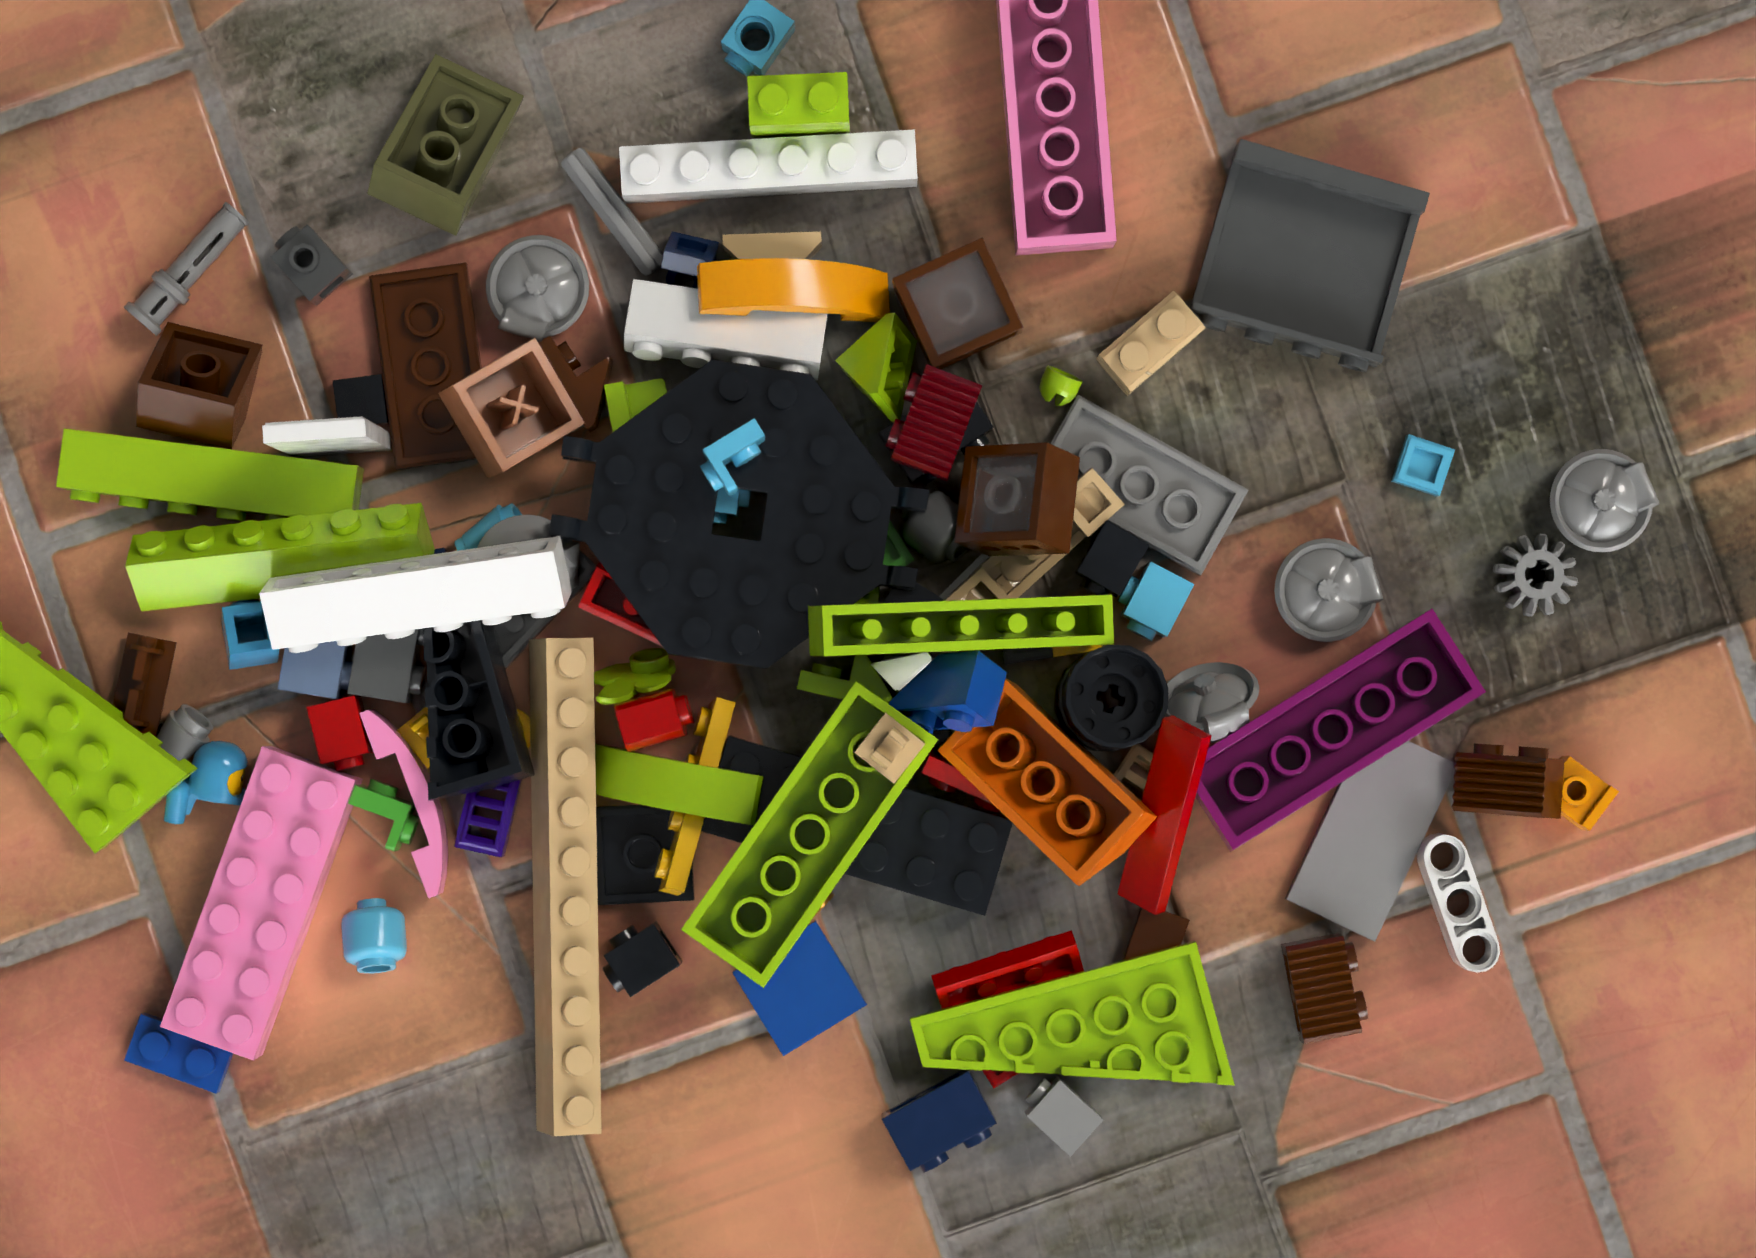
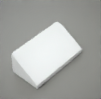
(902, 669)

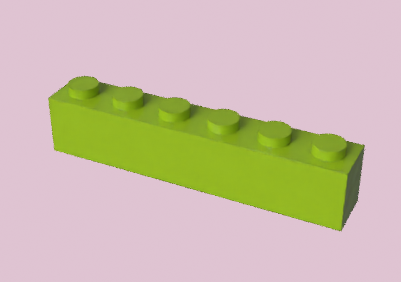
(203, 477)
(239, 558)
(960, 625)

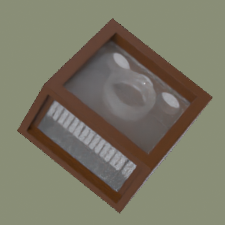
(957, 305)
(1017, 499)

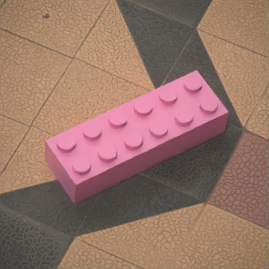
(1056, 125)
(261, 903)

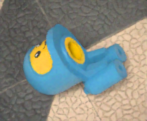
(216, 780)

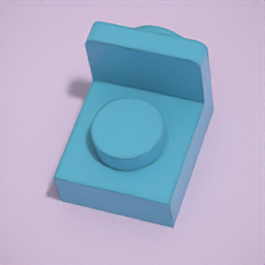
(737, 447)

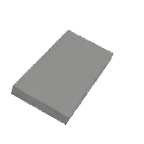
(1166, 494)
(1371, 838)

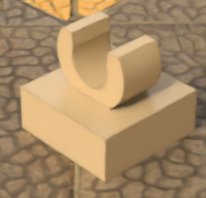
(889, 748)

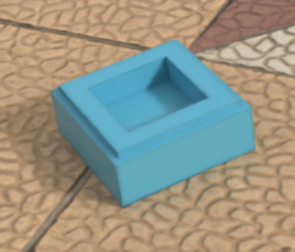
(1423, 465)

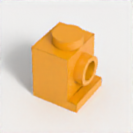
(1594, 800)

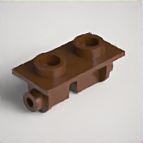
(144, 681)

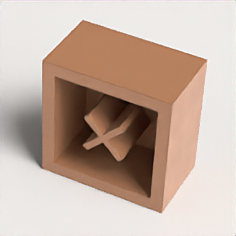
(511, 408)

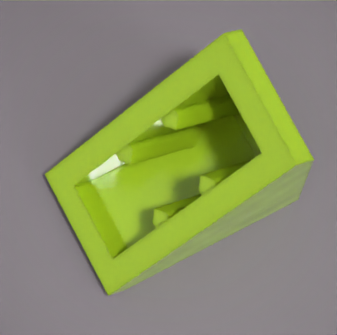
(882, 364)

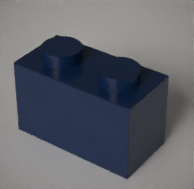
(939, 1120)

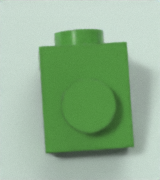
(382, 800)

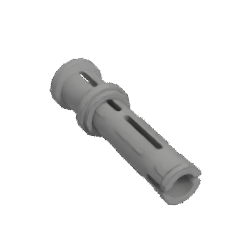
(172, 285)

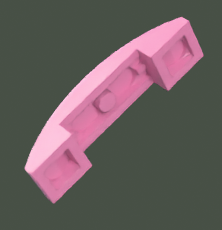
(432, 859)

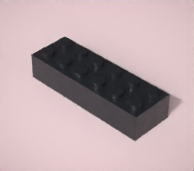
(917, 848)

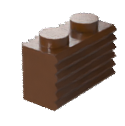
(1508, 784)
(1323, 987)

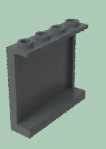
(1307, 255)

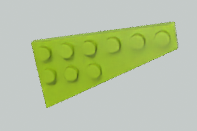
(81, 746)
(1110, 1021)

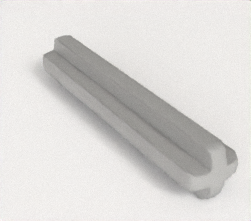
(613, 211)

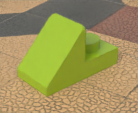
(827, 681)

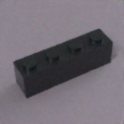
(471, 714)

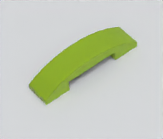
(677, 785)

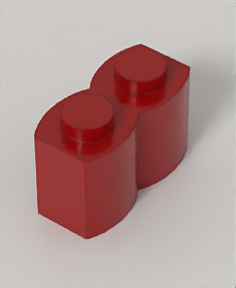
(653, 719)

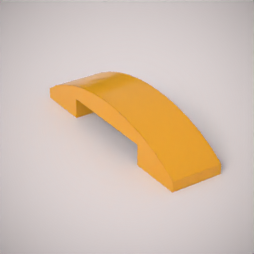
(792, 286)

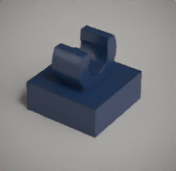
(685, 253)

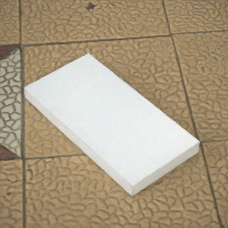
(326, 436)

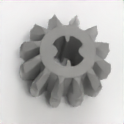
(1542, 591)

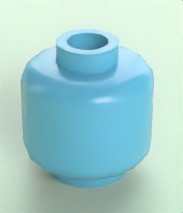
(374, 936)

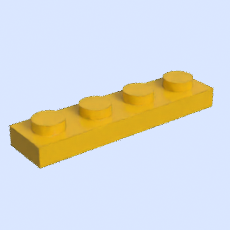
(676, 863)

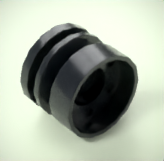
(1133, 682)

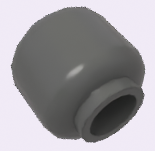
(934, 531)

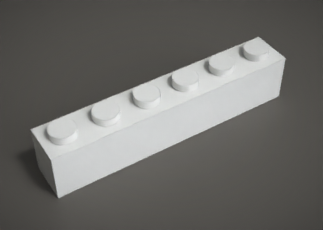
(768, 166)
(416, 594)

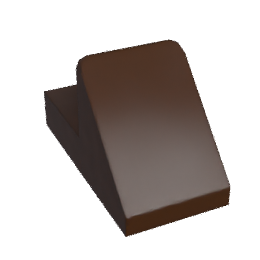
(584, 390)

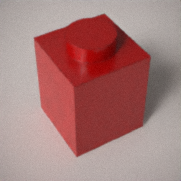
(340, 732)

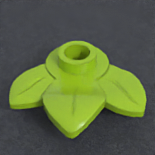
(646, 673)

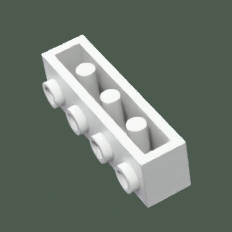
(667, 324)

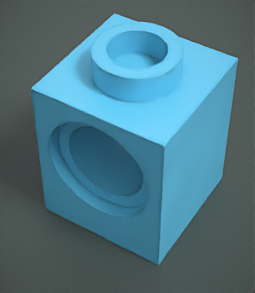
(763, 16)

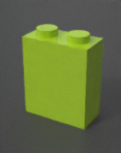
(798, 104)

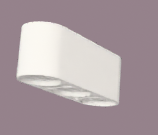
(1475, 919)

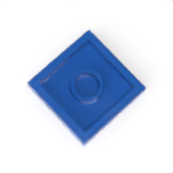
(804, 993)

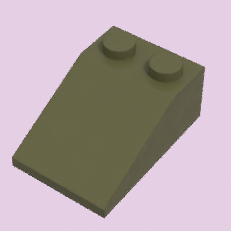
(444, 144)

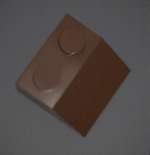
(198, 385)

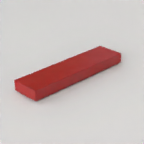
(1170, 796)

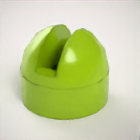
(1059, 383)

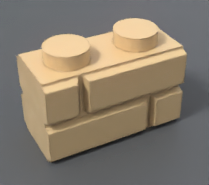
(1150, 343)

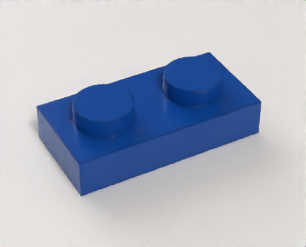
(177, 1055)

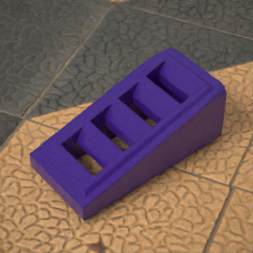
(483, 845)

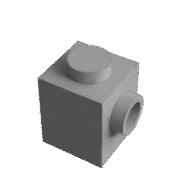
(1061, 1114)

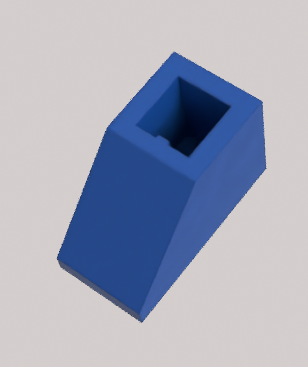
(953, 693)

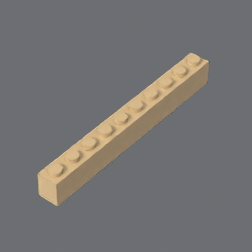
(565, 886)

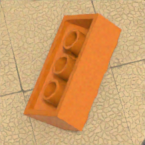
(1049, 786)

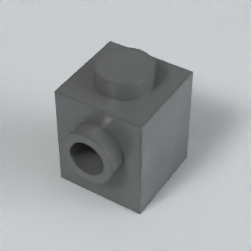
(310, 263)

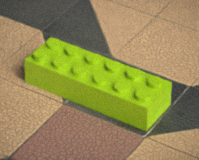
(802, 842)

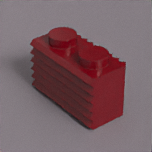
(934, 421)

